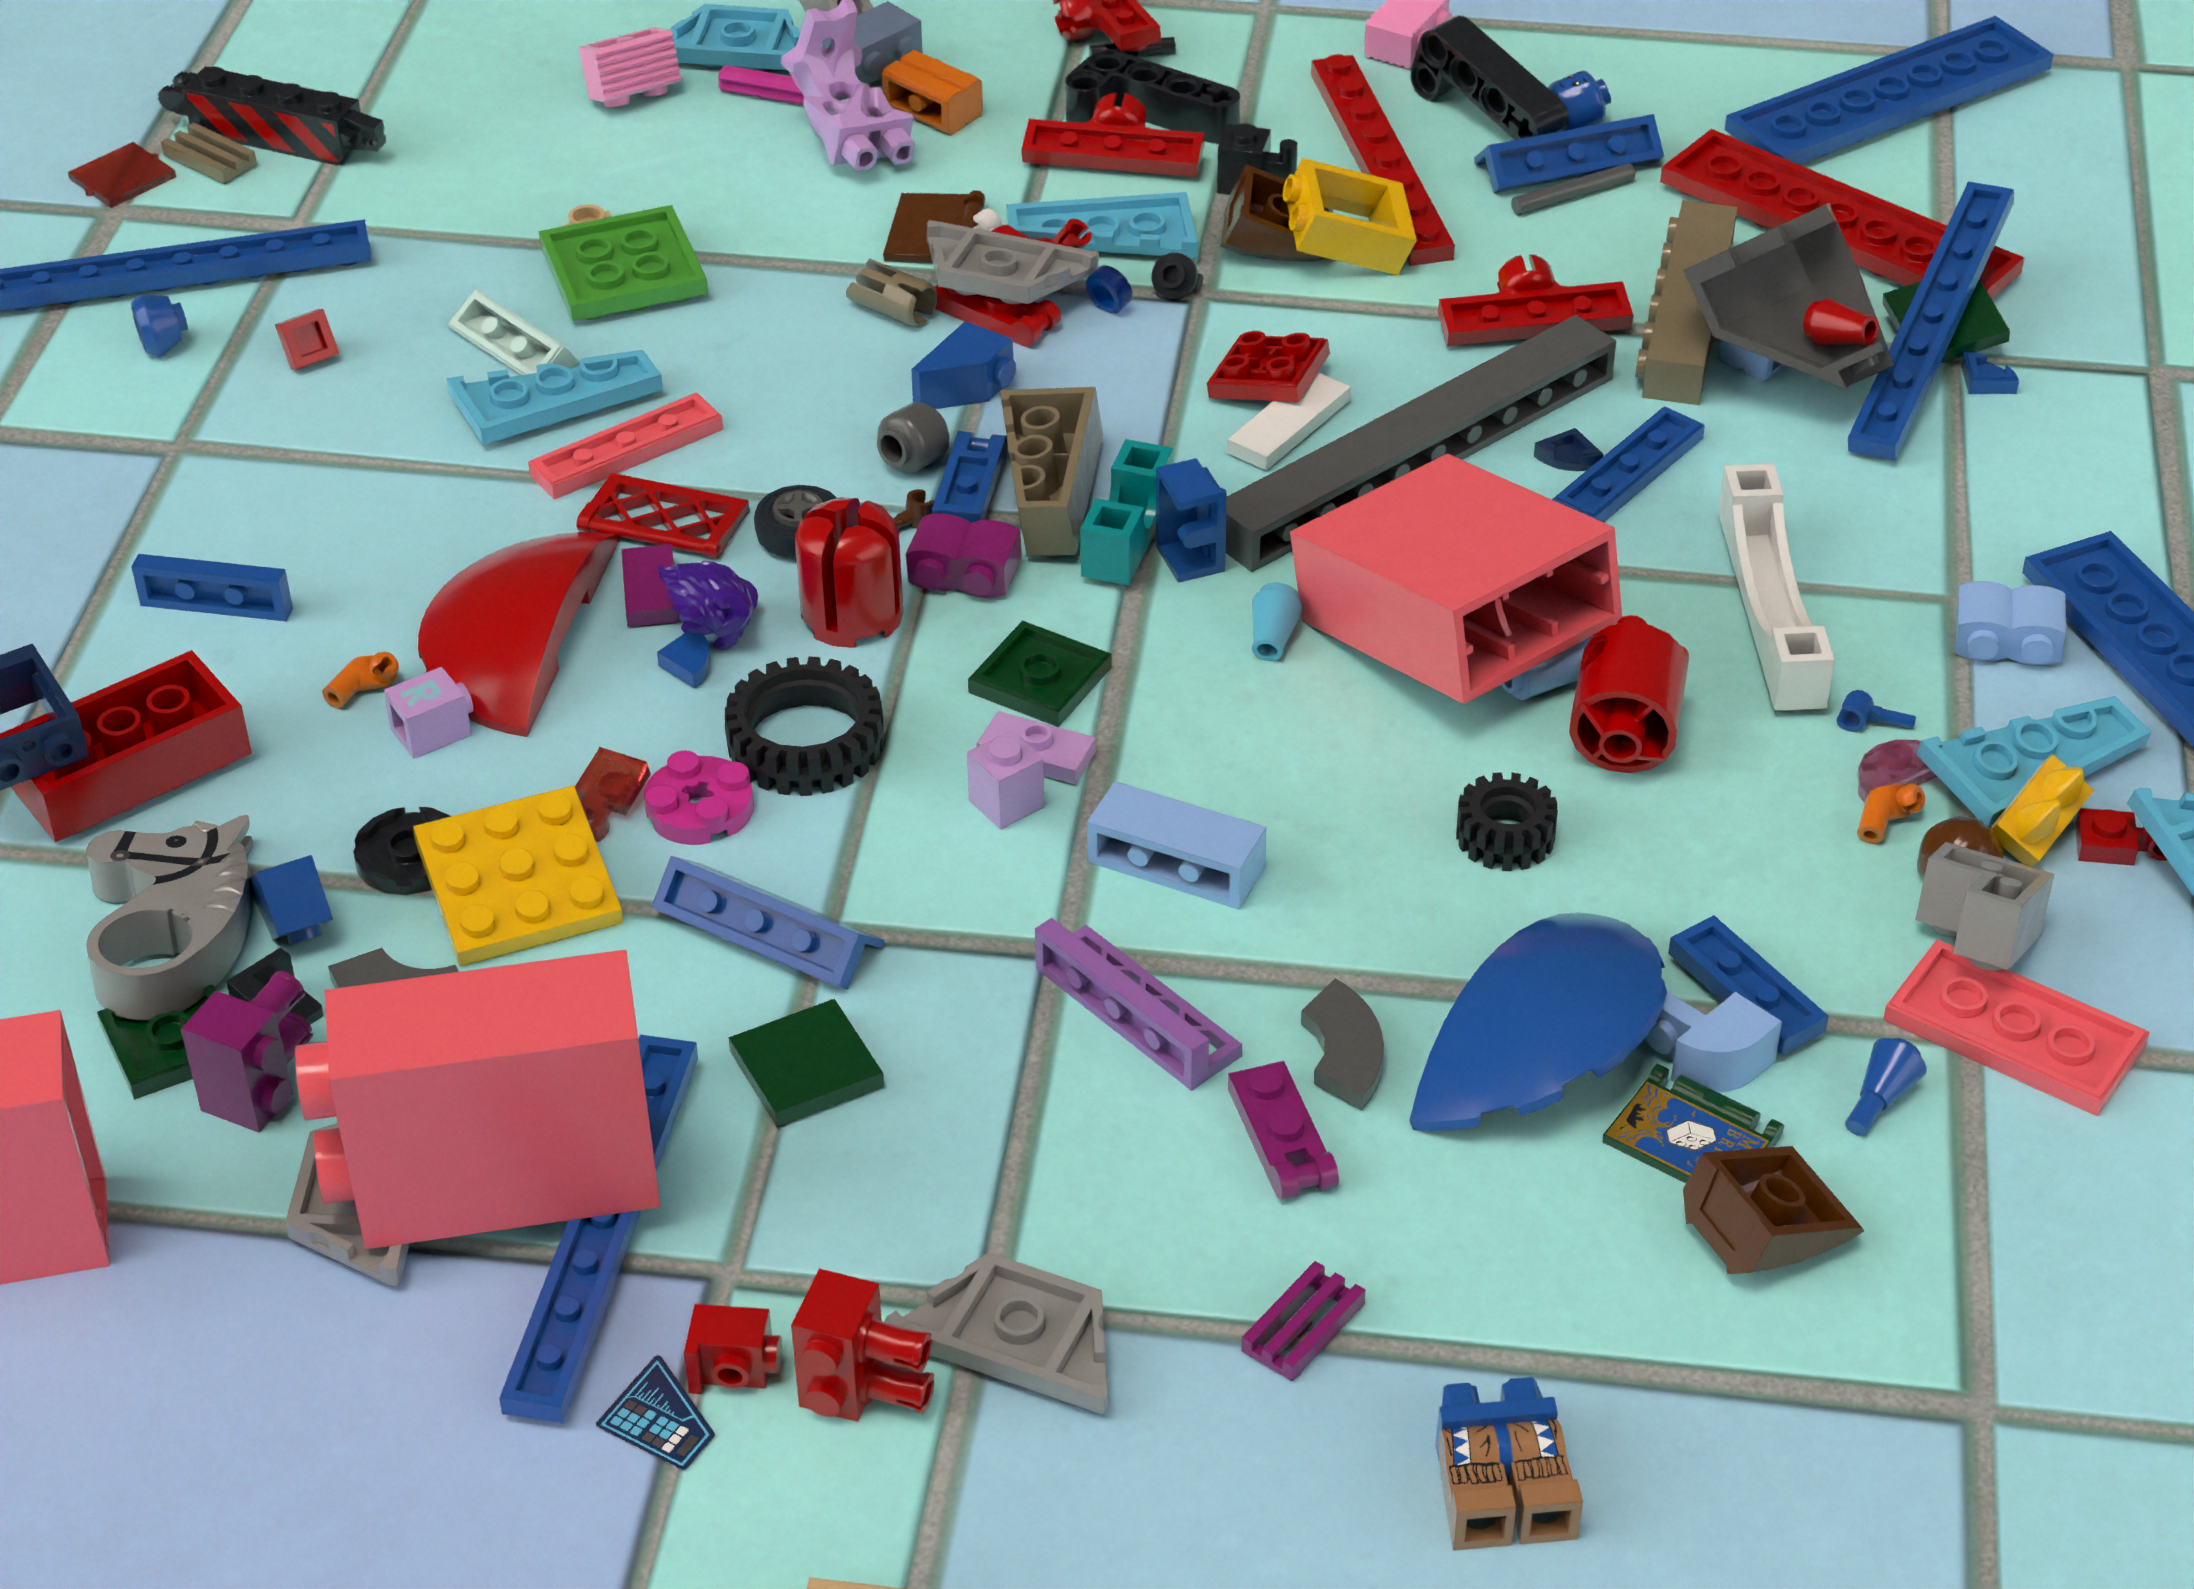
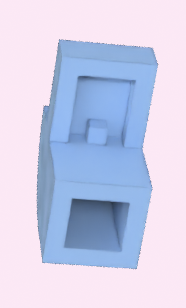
(1717, 1048)

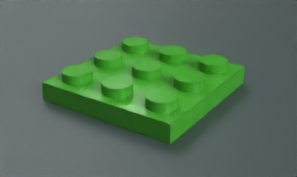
(623, 263)

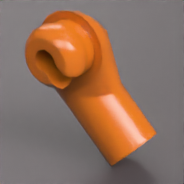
(361, 675)
(1888, 804)

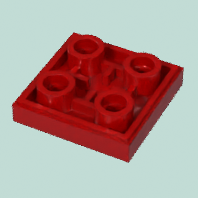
(1268, 367)

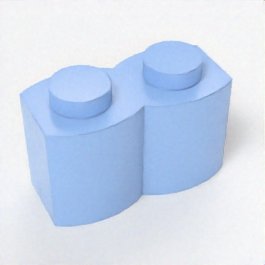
(2010, 623)

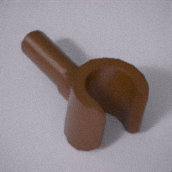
(914, 509)

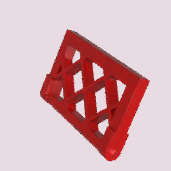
(651, 492)

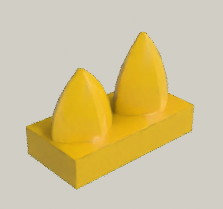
(2042, 810)

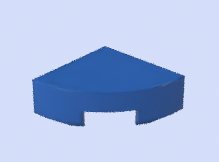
(1986, 377)
(686, 658)

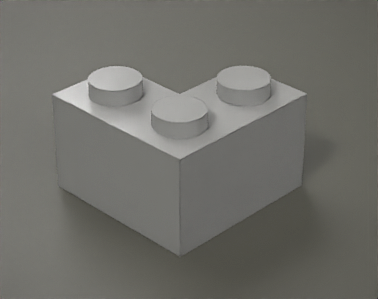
(1985, 903)

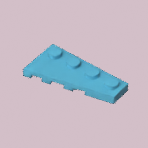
(1117, 224)
(553, 394)
(1994, 765)

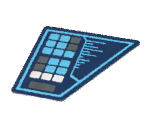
(658, 1417)

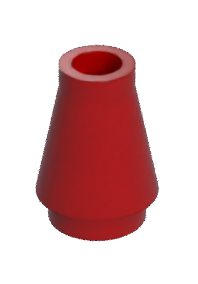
(1836, 324)

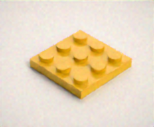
(517, 875)

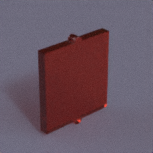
(122, 174)

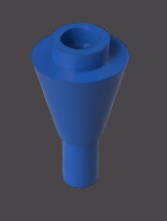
(1890, 1072)

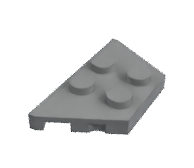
(1003, 264)
(336, 1227)
(1019, 1329)

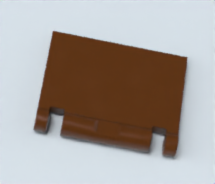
(909, 227)

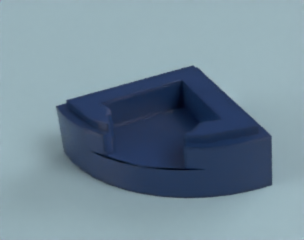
(1567, 451)

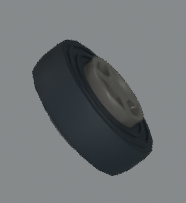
(780, 515)

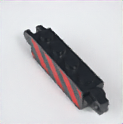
(274, 114)

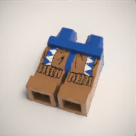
(1505, 1465)

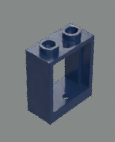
(55, 743)

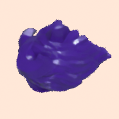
(710, 600)

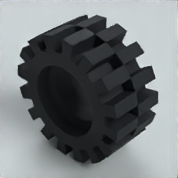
(1500, 841)

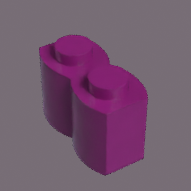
(964, 555)

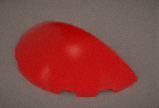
(506, 620)

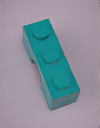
(1121, 528)

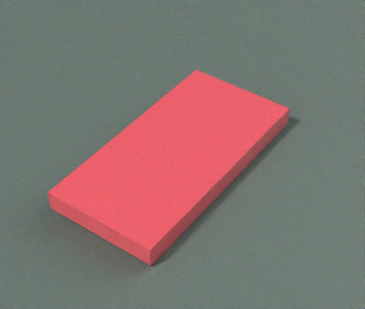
(2017, 1028)

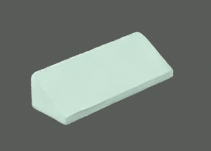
(507, 336)

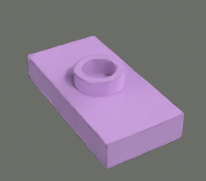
(1062, 750)

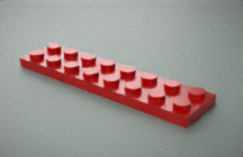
(1775, 191)

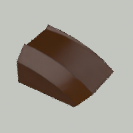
(1259, 219)
(1764, 1209)

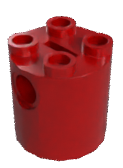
(1629, 696)

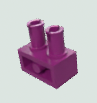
(243, 1052)

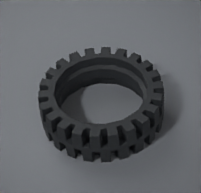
(811, 764)

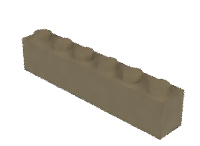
(1677, 334)

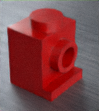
(730, 1347)

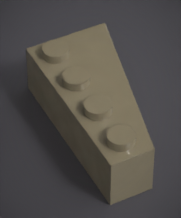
(1053, 459)

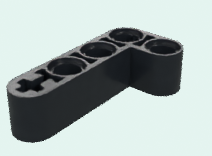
(1468, 59)
(1169, 95)

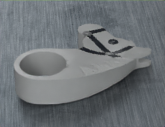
(182, 896)

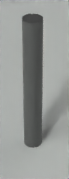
(1573, 188)

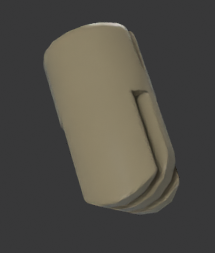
(893, 293)

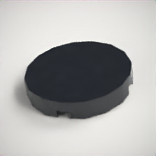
(388, 852)

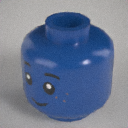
(1583, 99)

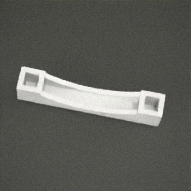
(1789, 646)

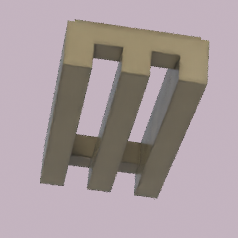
(212, 149)

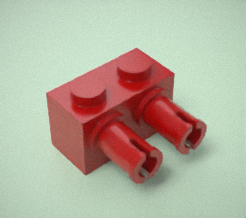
(846, 1349)

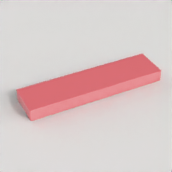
(625, 445)

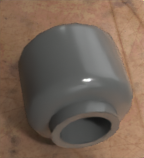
(913, 437)

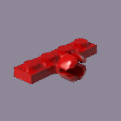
(1121, 20)
(1114, 141)
(1531, 304)

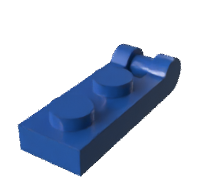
(971, 476)

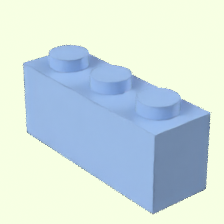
(1176, 844)

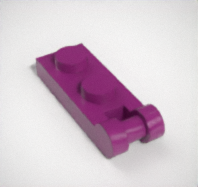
(1282, 1130)

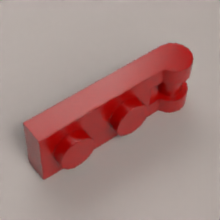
(1017, 321)

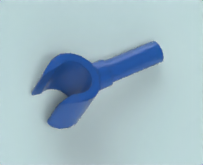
(1859, 708)

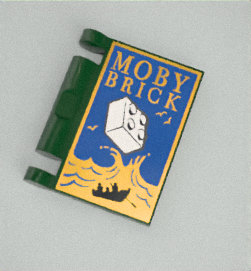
(1682, 1123)

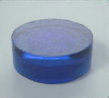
(1109, 289)

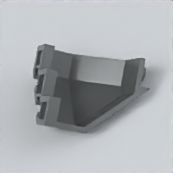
(1764, 286)

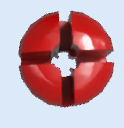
(849, 571)

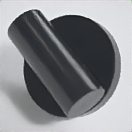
(1176, 276)

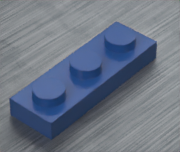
(212, 587)
(1730, 965)

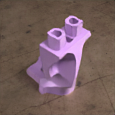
(830, 76)

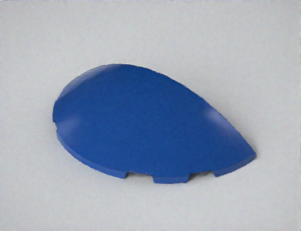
(1537, 1015)

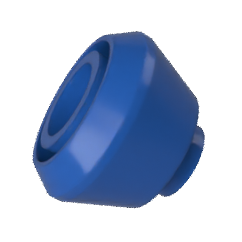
(158, 322)

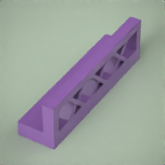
(1134, 1003)

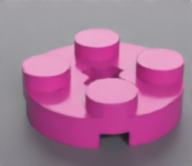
(687, 776)

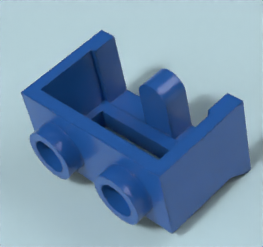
(1190, 520)

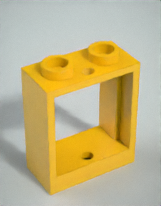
(1375, 244)

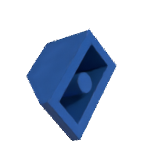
(964, 368)
(291, 900)

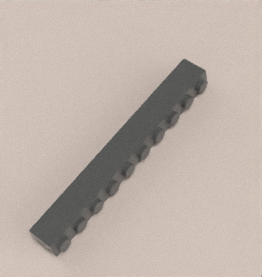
(1447, 420)

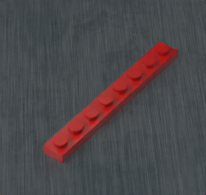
(1379, 150)

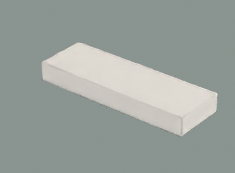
(1286, 424)

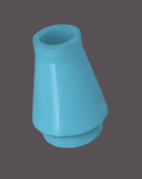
(1274, 618)

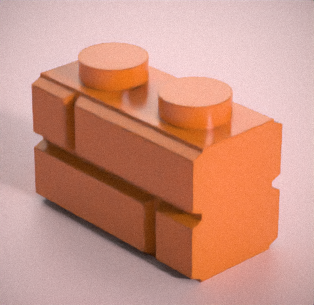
(933, 92)

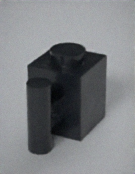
(1251, 146)

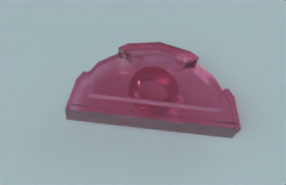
(1892, 764)

